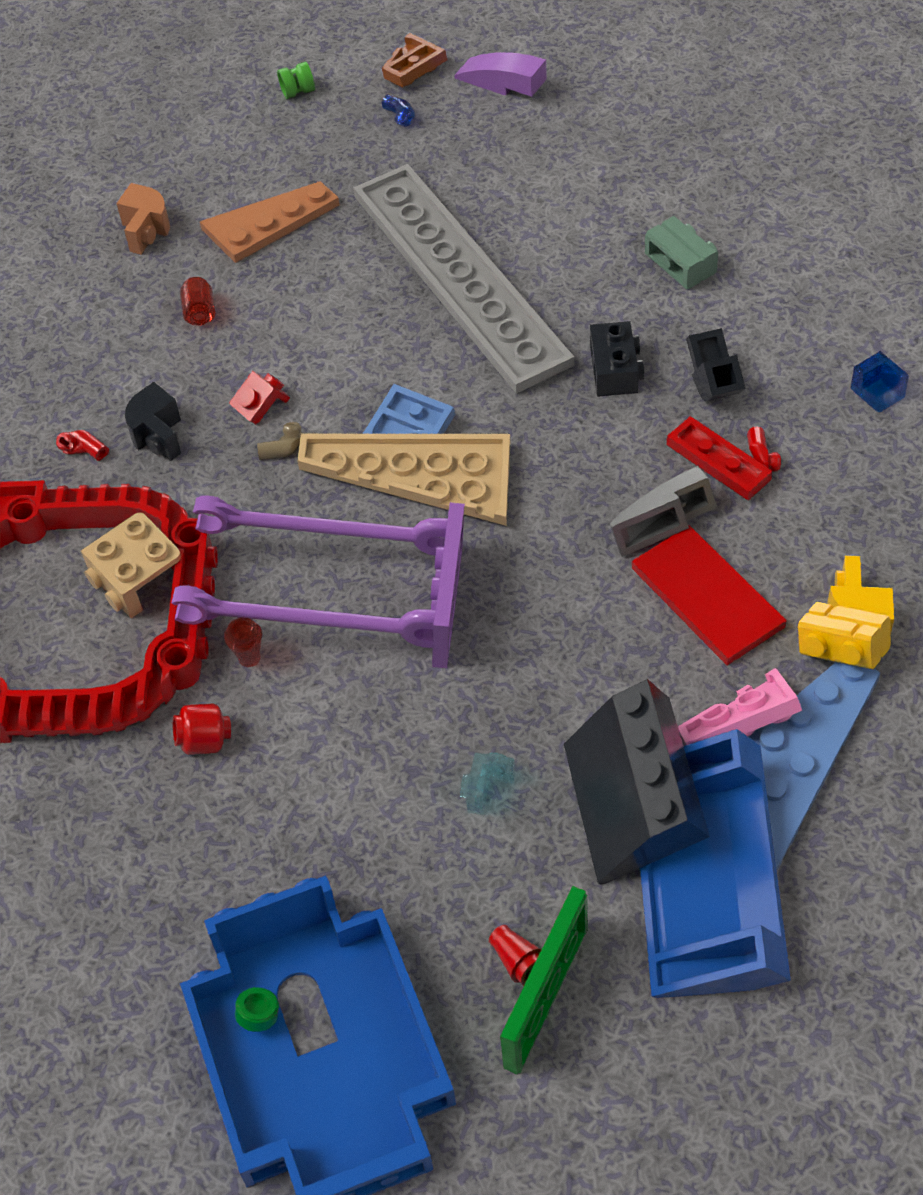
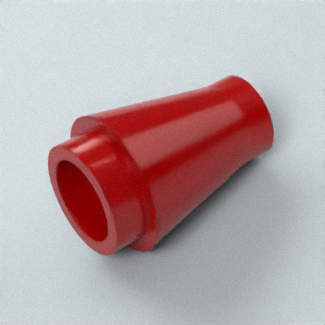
(515, 953)

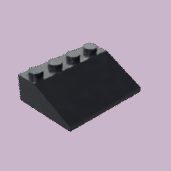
(634, 783)

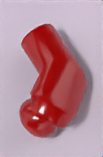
(81, 442)
(759, 450)

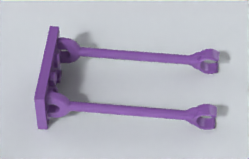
(418, 627)

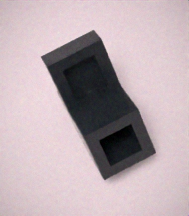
(715, 371)
(150, 421)

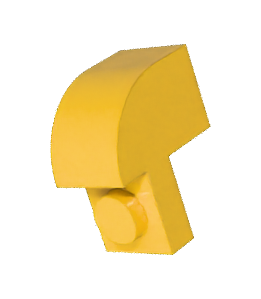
(852, 595)

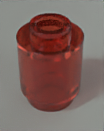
(197, 301)

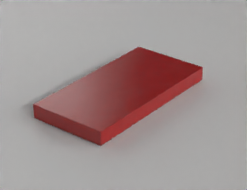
(708, 595)

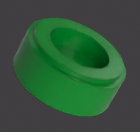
(256, 1009)

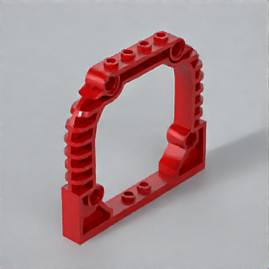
(26, 516)

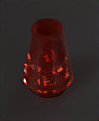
(244, 640)

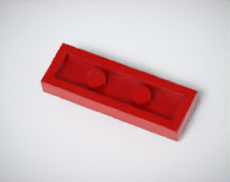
(719, 458)

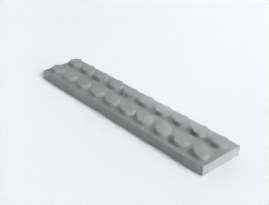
(464, 279)

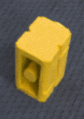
(844, 635)

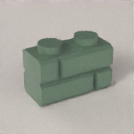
(681, 252)

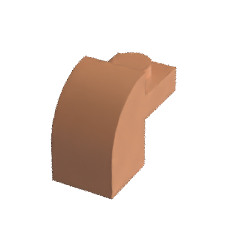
(144, 215)

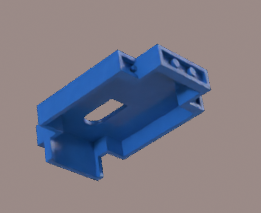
(343, 1111)

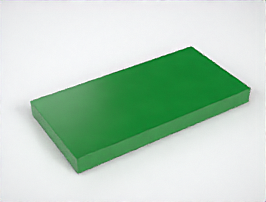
(544, 981)

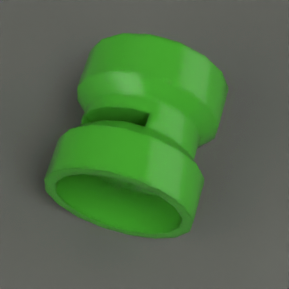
(296, 80)

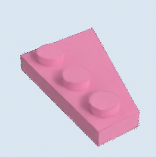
(751, 710)

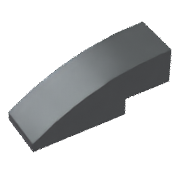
(663, 511)

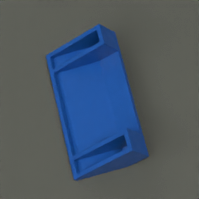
(718, 902)

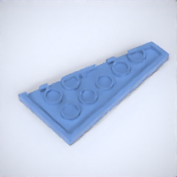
(805, 747)

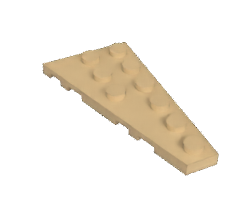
(419, 467)

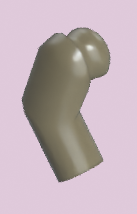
(284, 446)

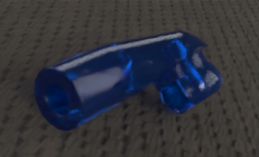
(400, 106)

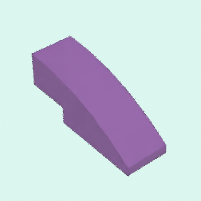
(504, 72)

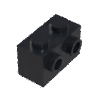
(614, 358)

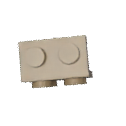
(128, 560)

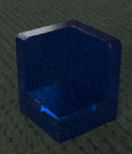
(879, 381)

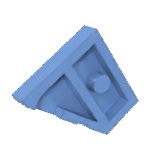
(410, 413)

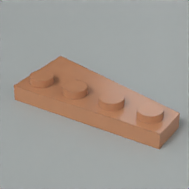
(263, 222)

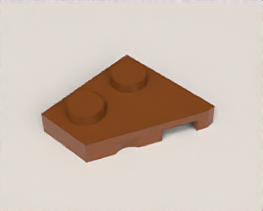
(413, 60)

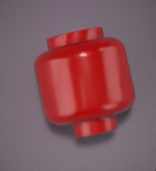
(201, 729)

